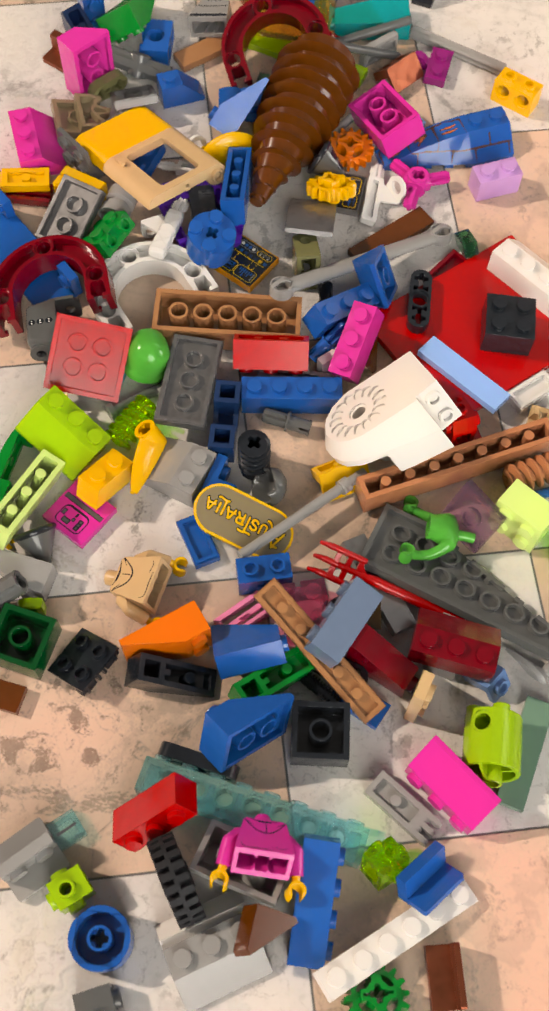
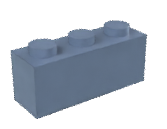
(342, 621)

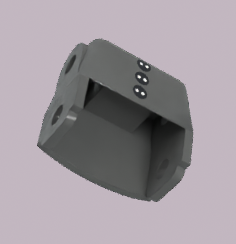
(41, 323)

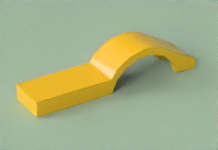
(25, 179)

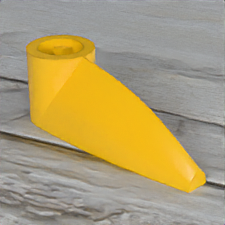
(147, 453)

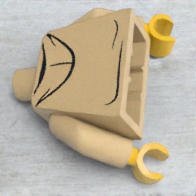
(142, 582)

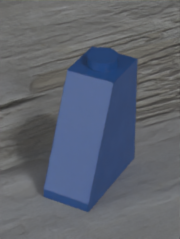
(247, 648)

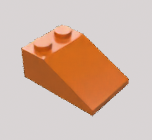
(171, 636)

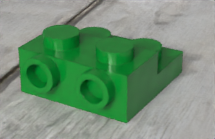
(110, 232)

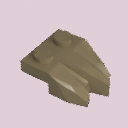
(78, 114)

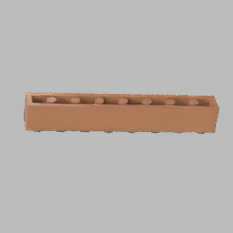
(453, 465)

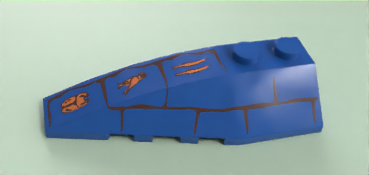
(459, 141)

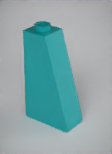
(370, 14)

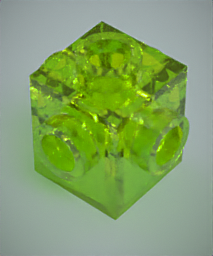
(384, 862)

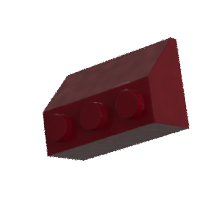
(455, 645)

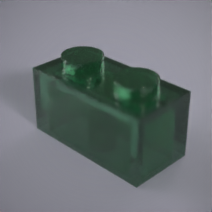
(466, 243)

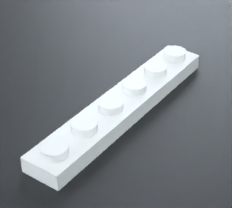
(389, 943)

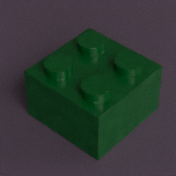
(26, 640)

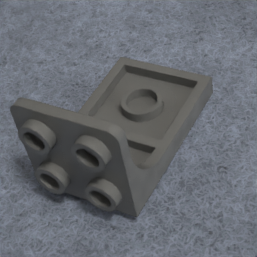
(77, 155)

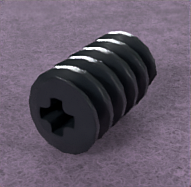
(253, 453)

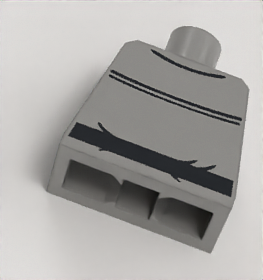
(209, 18)

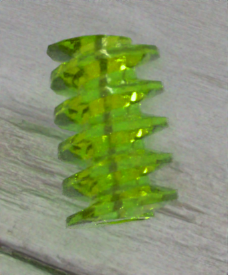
(124, 426)

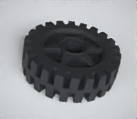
(176, 880)

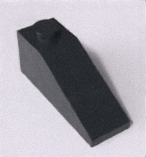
(169, 676)

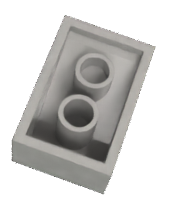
(181, 470)

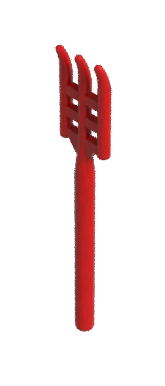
(368, 578)

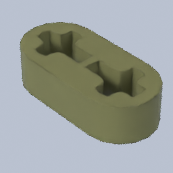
(109, 82)

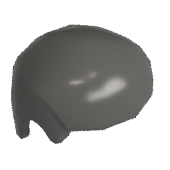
(270, 486)

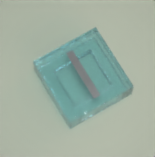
(67, 830)

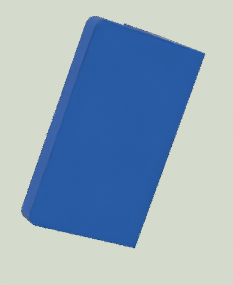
(428, 879)

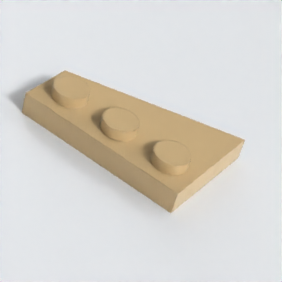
(421, 697)

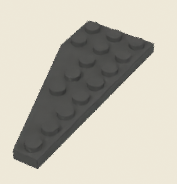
(451, 581)

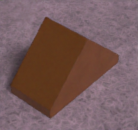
(259, 927)

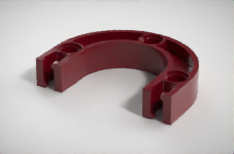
(250, 20)
(41, 257)

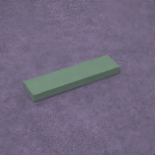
(534, 730)

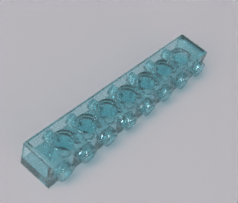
(325, 821)

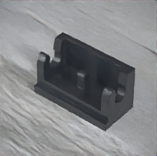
(201, 199)

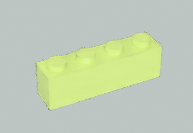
(28, 494)

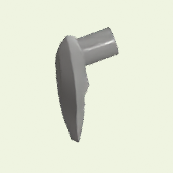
(535, 671)

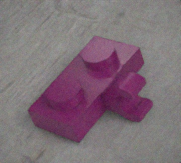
(435, 66)

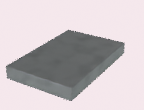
(71, 209)

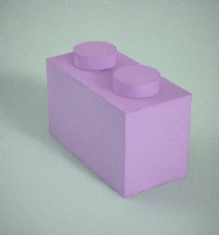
(495, 179)

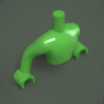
(439, 528)

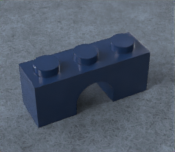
(225, 418)

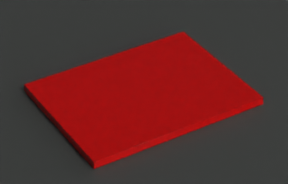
(456, 322)

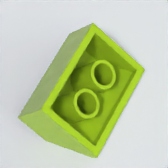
(64, 431)

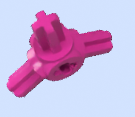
(417, 181)

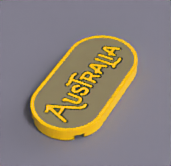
(239, 518)

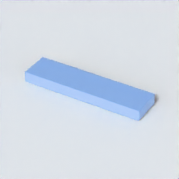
(463, 374)

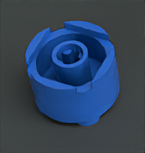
(210, 239)
(90, 925)

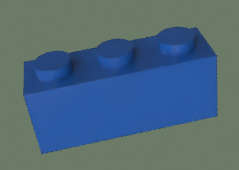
(329, 312)

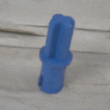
(327, 342)

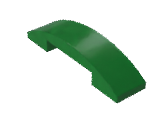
(8, 458)

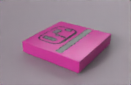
(76, 518)

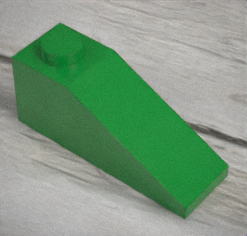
(273, 679)

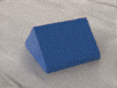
(377, 271)

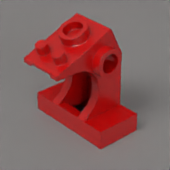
(464, 425)

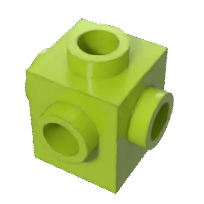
(80, 891)

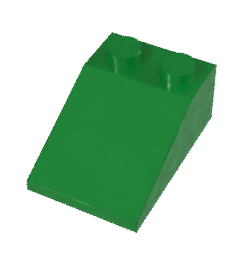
(126, 18)

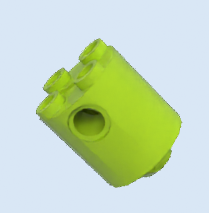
(493, 743)

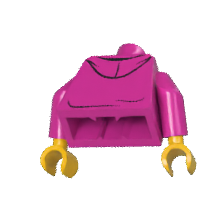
(261, 850)

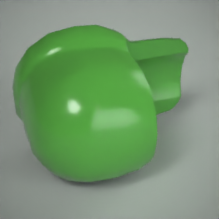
(147, 356)

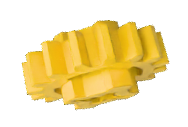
(331, 188)

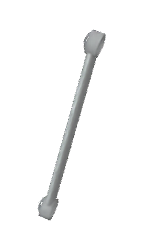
(346, 266)

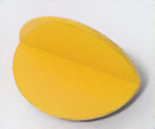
(220, 145)

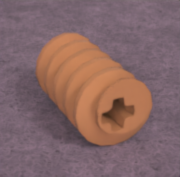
(528, 471)

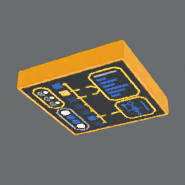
(248, 264)

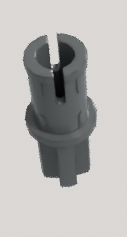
(287, 421)

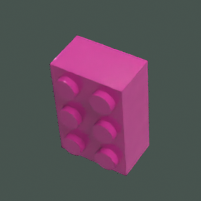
(386, 118)

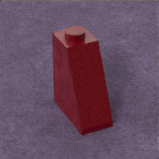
(383, 662)

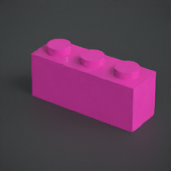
(356, 342)

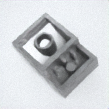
(310, 217)

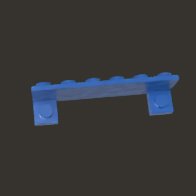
(48, 285)

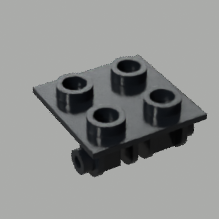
(84, 661)

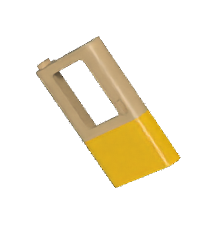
(135, 134)

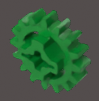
(383, 986)

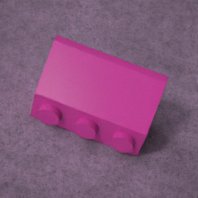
(84, 56)
(36, 140)
(451, 785)

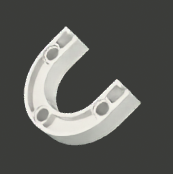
(135, 262)

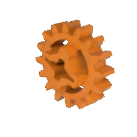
(352, 148)

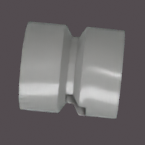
(117, 200)

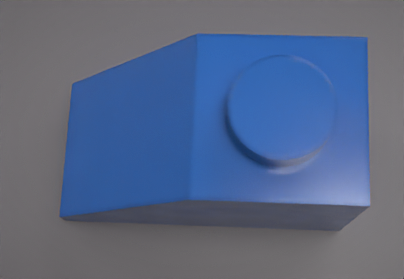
(178, 89)

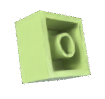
(526, 516)

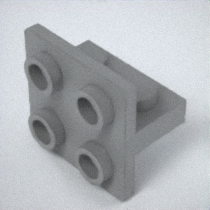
(30, 859)

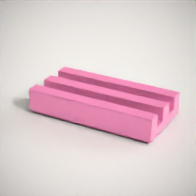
(238, 607)

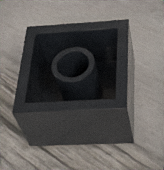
(508, 324)
(320, 733)

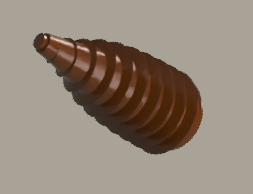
(299, 109)

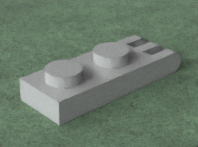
(402, 807)

